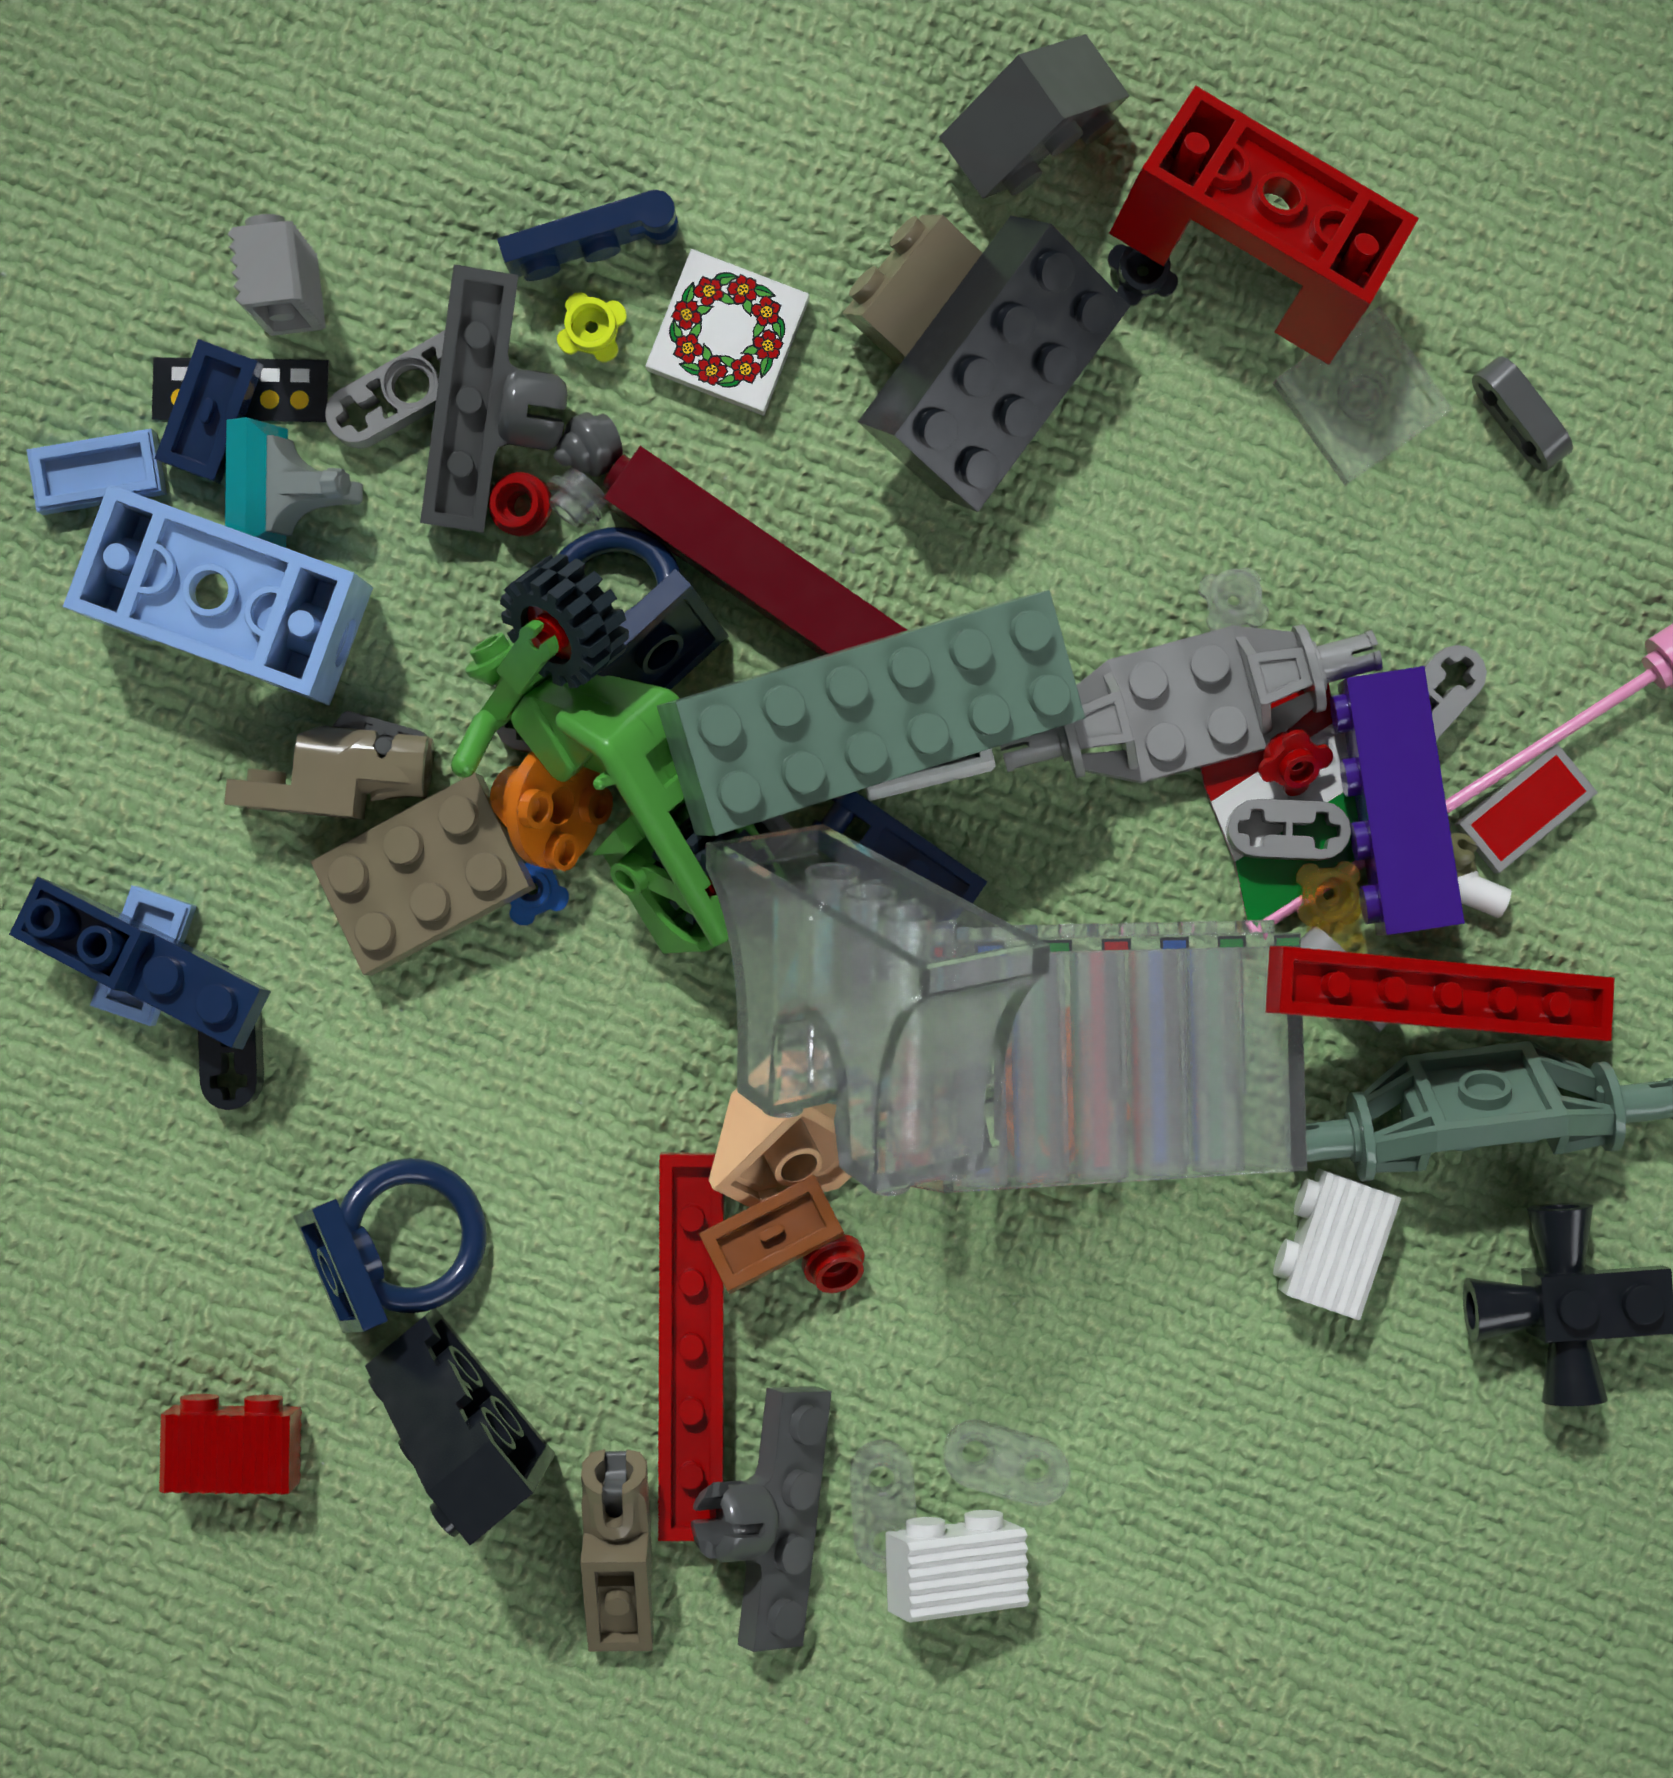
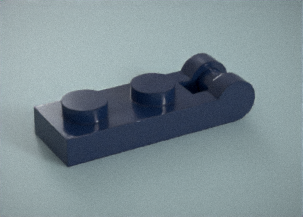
(590, 234)
(903, 845)

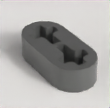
(1522, 413)

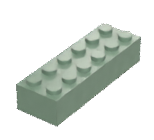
(870, 713)

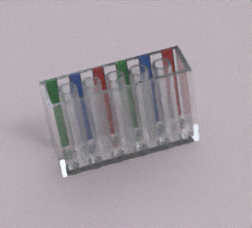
(1149, 1060)

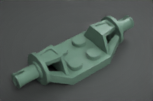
(1485, 1100)

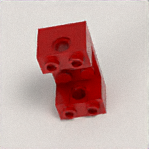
(1330, 241)

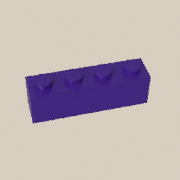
(1398, 802)

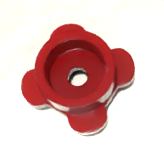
(1293, 761)

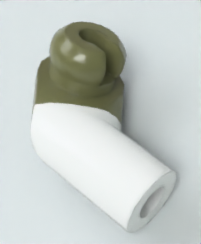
(1474, 890)

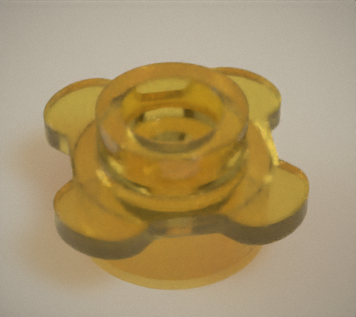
(1343, 905)

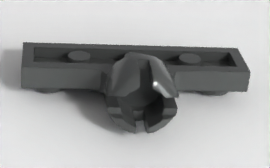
(482, 400)
(773, 1518)

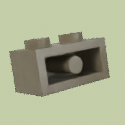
(912, 284)

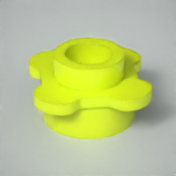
(587, 309)

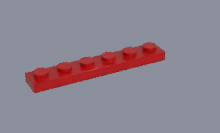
(1438, 994)
(688, 1343)

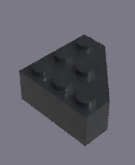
(457, 1428)

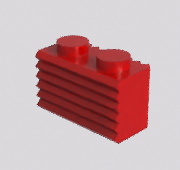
(230, 1446)

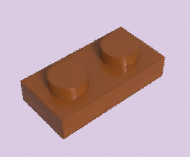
(771, 1234)

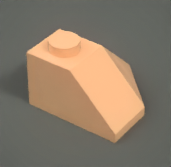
(769, 1153)

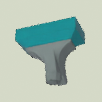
(272, 484)

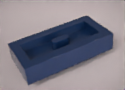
(213, 390)

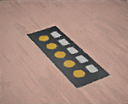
(284, 393)

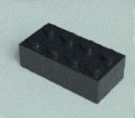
(995, 362)

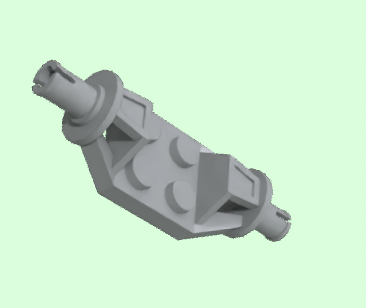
(1196, 701)

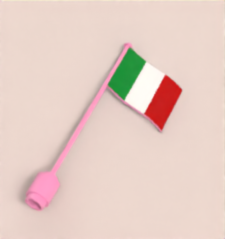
(1270, 885)

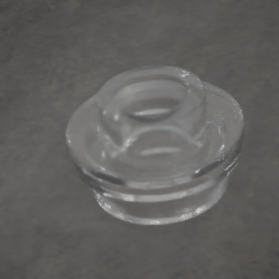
(576, 498)

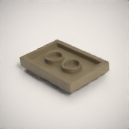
(422, 875)

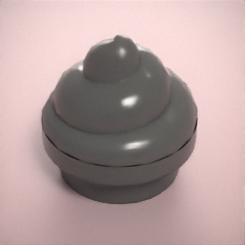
(589, 444)

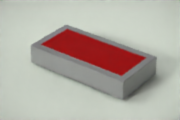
(1526, 808)

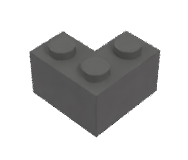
(1033, 111)

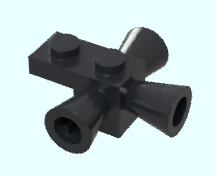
(1570, 1304)

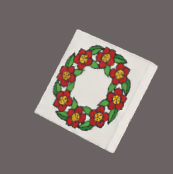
(727, 332)

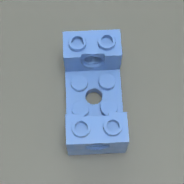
(283, 611)

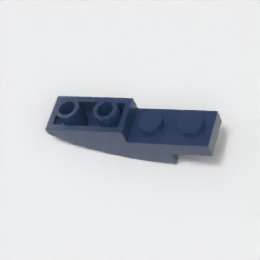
(140, 962)

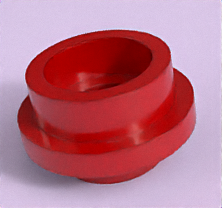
(503, 501)
(835, 1265)

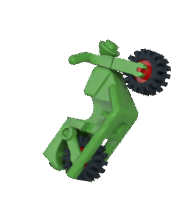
(607, 724)

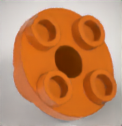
(549, 818)

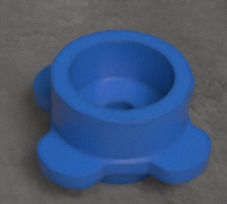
(549, 896)

